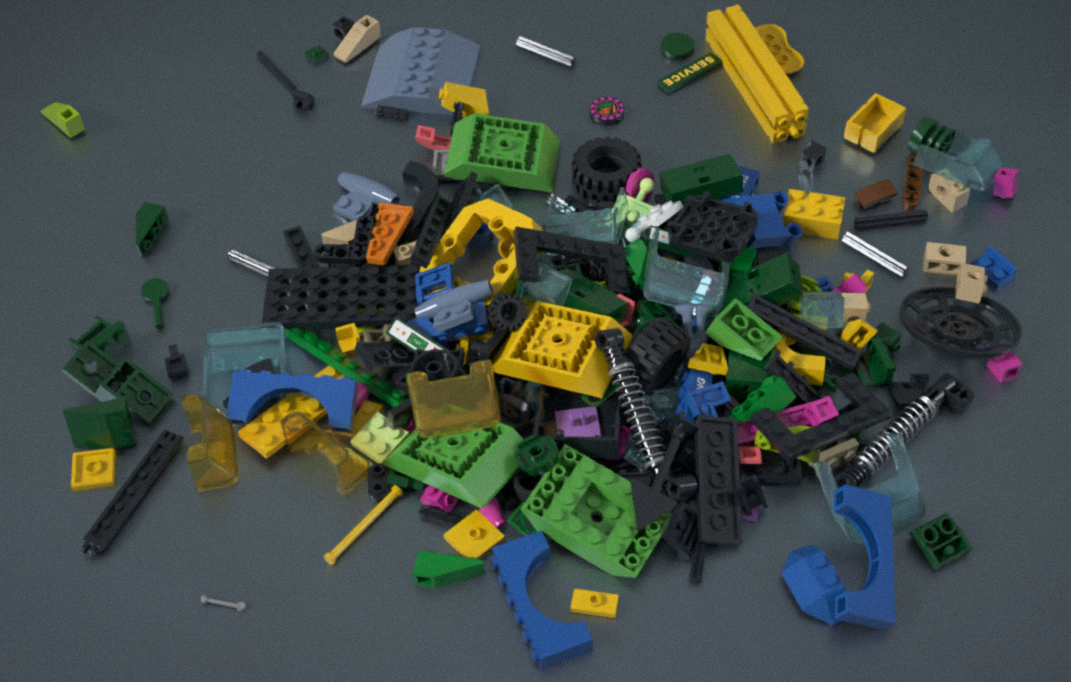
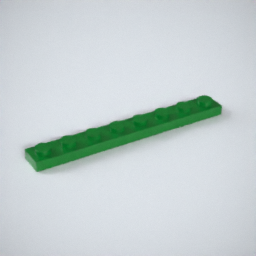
(346, 366)

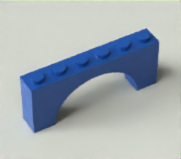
(252, 390)
(872, 517)
(550, 640)

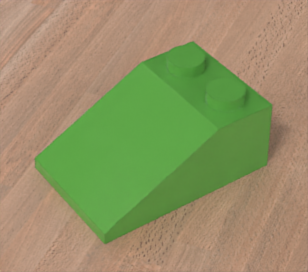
(743, 331)

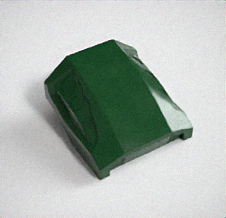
(941, 541)

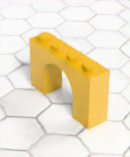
(806, 365)

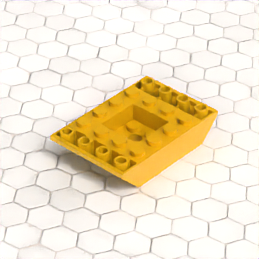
(568, 365)

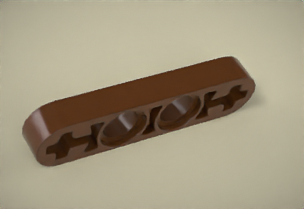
(914, 183)

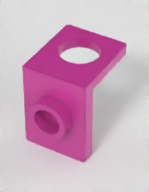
(852, 285)

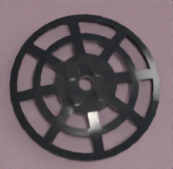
(957, 327)

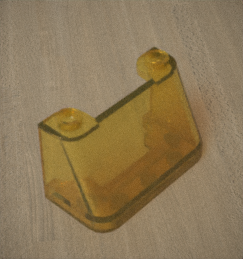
(454, 402)
(308, 435)
(214, 460)

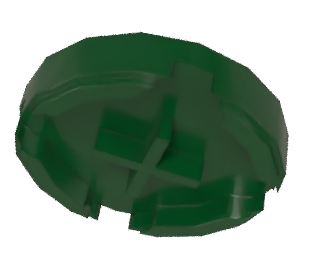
(677, 45)

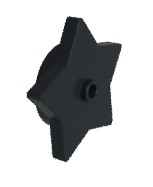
(436, 364)

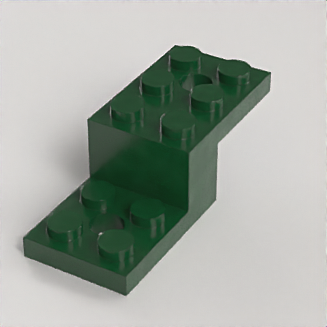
(116, 381)

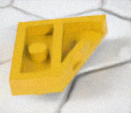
(709, 359)

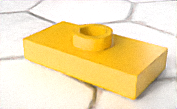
(594, 603)

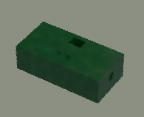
(714, 175)
(774, 281)
(593, 298)
(745, 374)

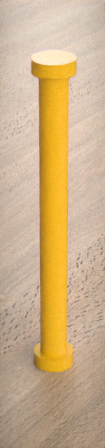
(331, 557)

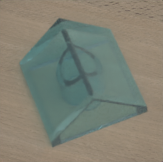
(550, 287)
(822, 308)

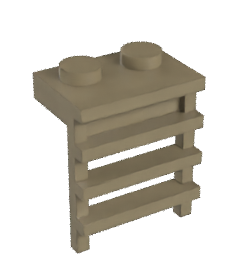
(838, 455)

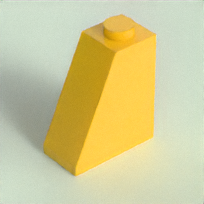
(473, 98)

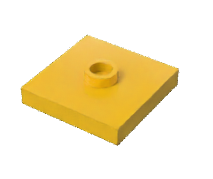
(474, 536)

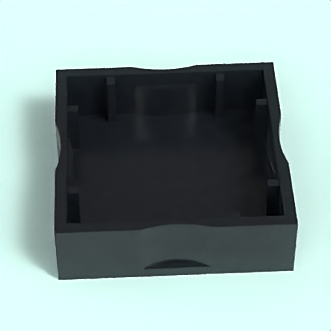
(609, 416)

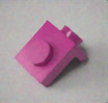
(436, 497)

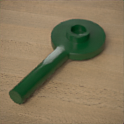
(154, 291)

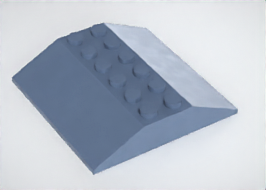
(415, 67)

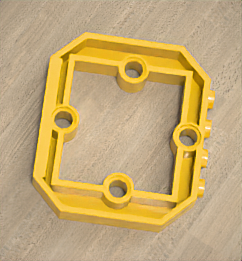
(502, 223)

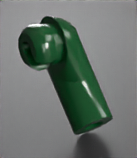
(642, 322)

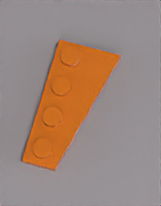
(387, 231)

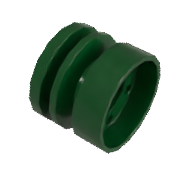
(931, 135)

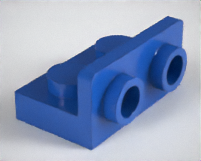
(997, 268)

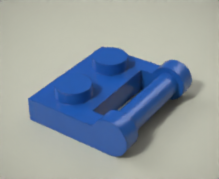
(434, 279)

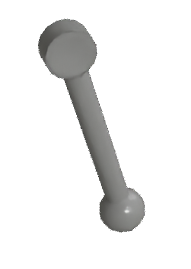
(240, 606)

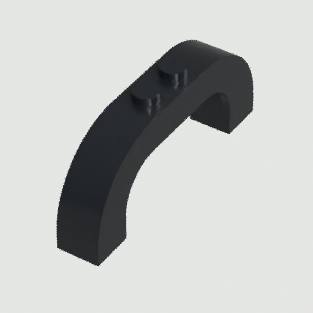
(422, 178)

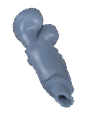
(700, 336)

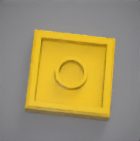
(93, 469)

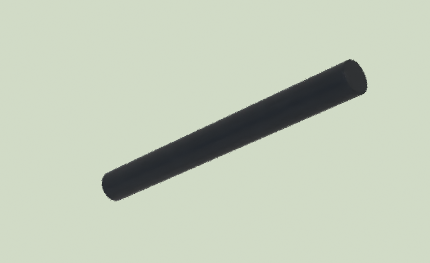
(277, 71)

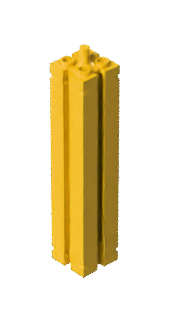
(756, 74)

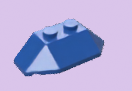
(813, 583)

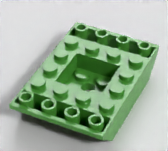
(524, 163)
(469, 470)
(583, 488)

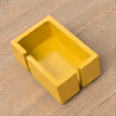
(874, 122)
(815, 213)

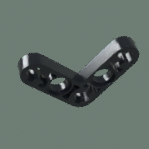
(352, 251)

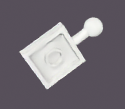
(655, 218)

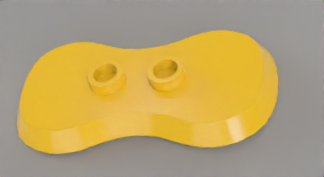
(777, 43)

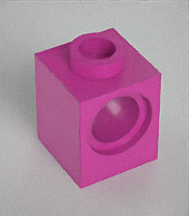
(821, 411)

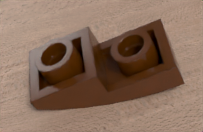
(876, 192)

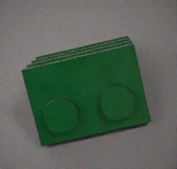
(109, 340)
(877, 364)

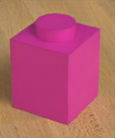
(1006, 182)
(1005, 366)

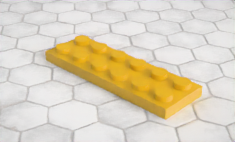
(266, 432)

